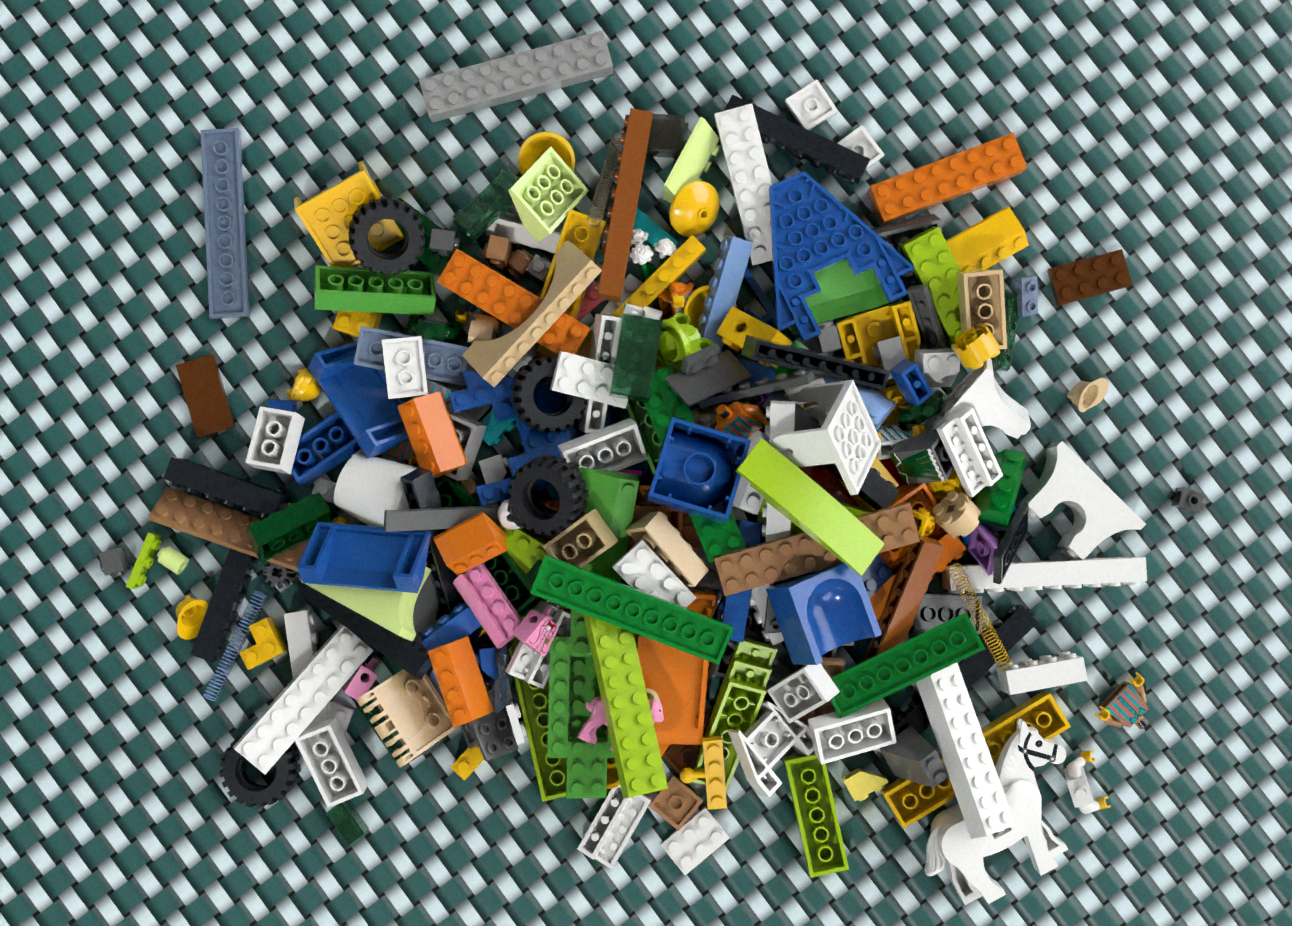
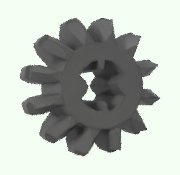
(281, 579)

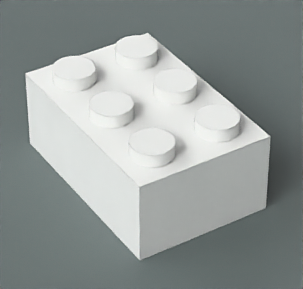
(275, 440)
(803, 691)

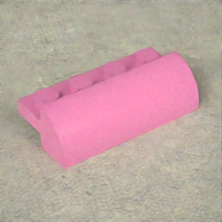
(488, 604)

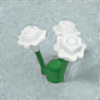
(643, 253)

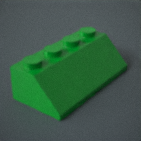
(998, 500)

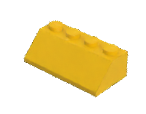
(988, 241)

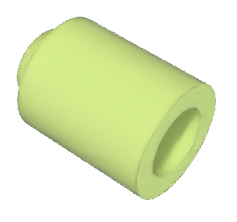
(172, 559)

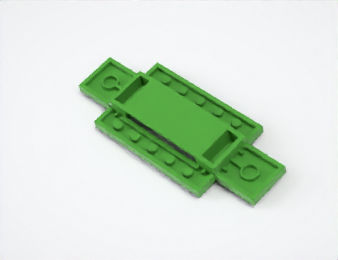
(570, 687)

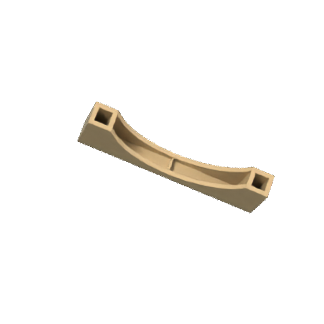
(571, 277)

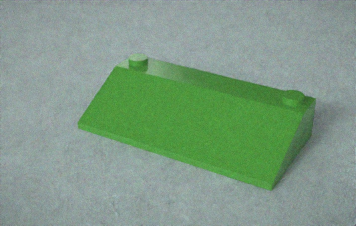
(844, 293)
(614, 498)

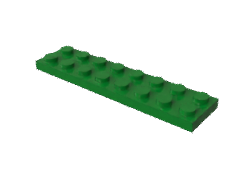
(905, 664)

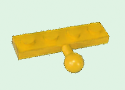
(713, 773)

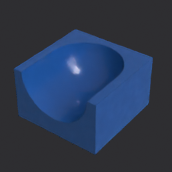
(698, 470)
(822, 612)

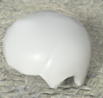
(507, 517)

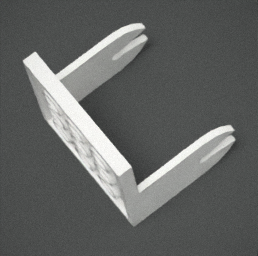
(844, 438)

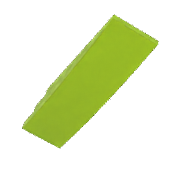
(809, 507)
(738, 700)

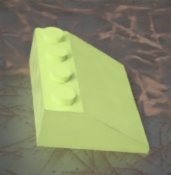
(693, 159)
(546, 194)

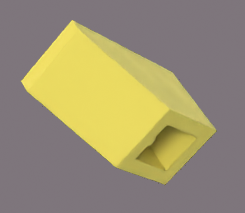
(862, 782)

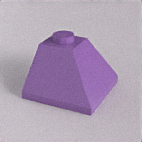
(983, 546)

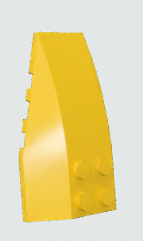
(864, 329)

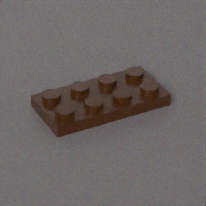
(1089, 277)

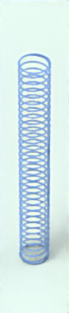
(230, 644)

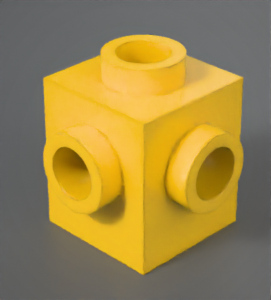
(927, 525)

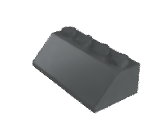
(426, 608)

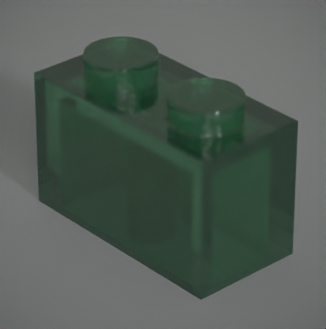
(347, 821)

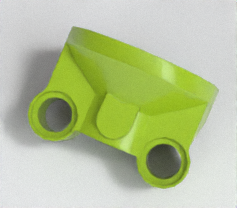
(678, 341)

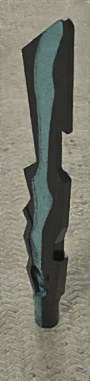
(502, 689)

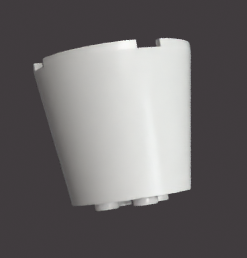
(371, 487)

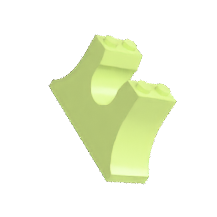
(387, 608)

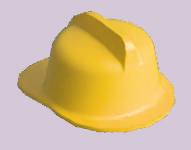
(190, 617)

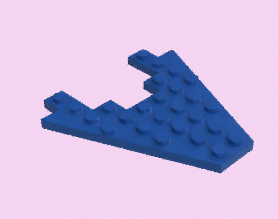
(816, 232)
(534, 442)

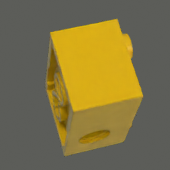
(739, 324)

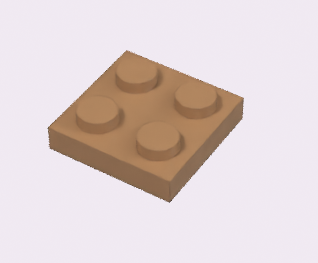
(676, 802)

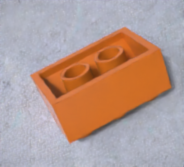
(471, 543)

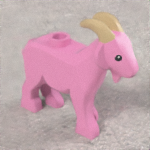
(597, 717)

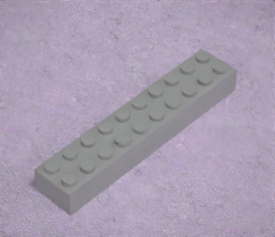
(516, 76)

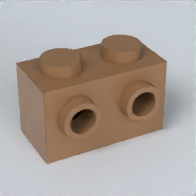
(498, 251)

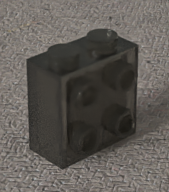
(667, 136)

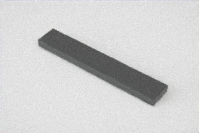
(434, 517)

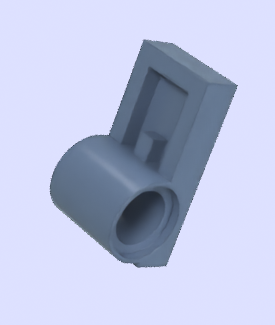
(1027, 295)

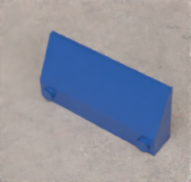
(360, 399)
(365, 557)

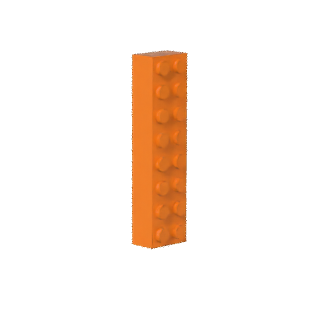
(946, 179)
(509, 302)

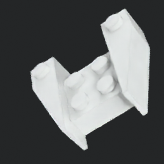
(766, 743)

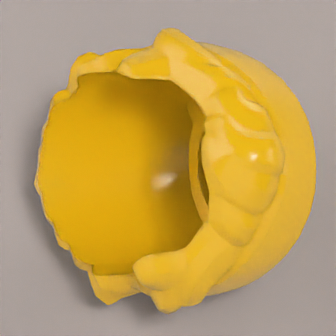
(305, 387)

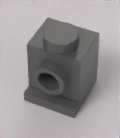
(1182, 500)

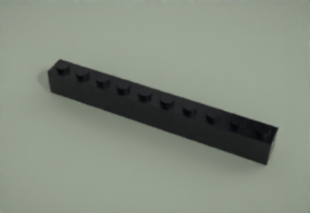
(1009, 630)

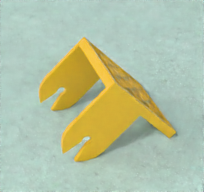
(331, 211)

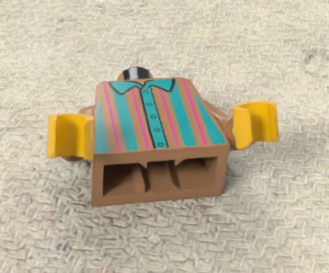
(1125, 705)

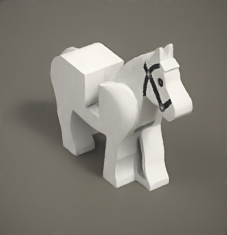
(964, 856)

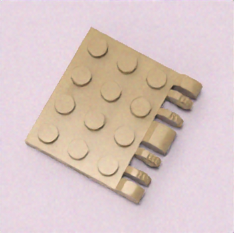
(411, 711)

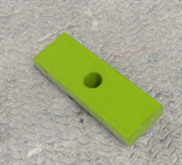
(144, 560)

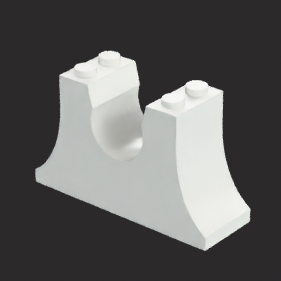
(989, 401)
(1094, 505)

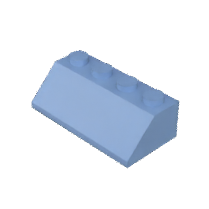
(875, 403)

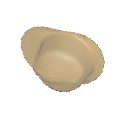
(1088, 394)

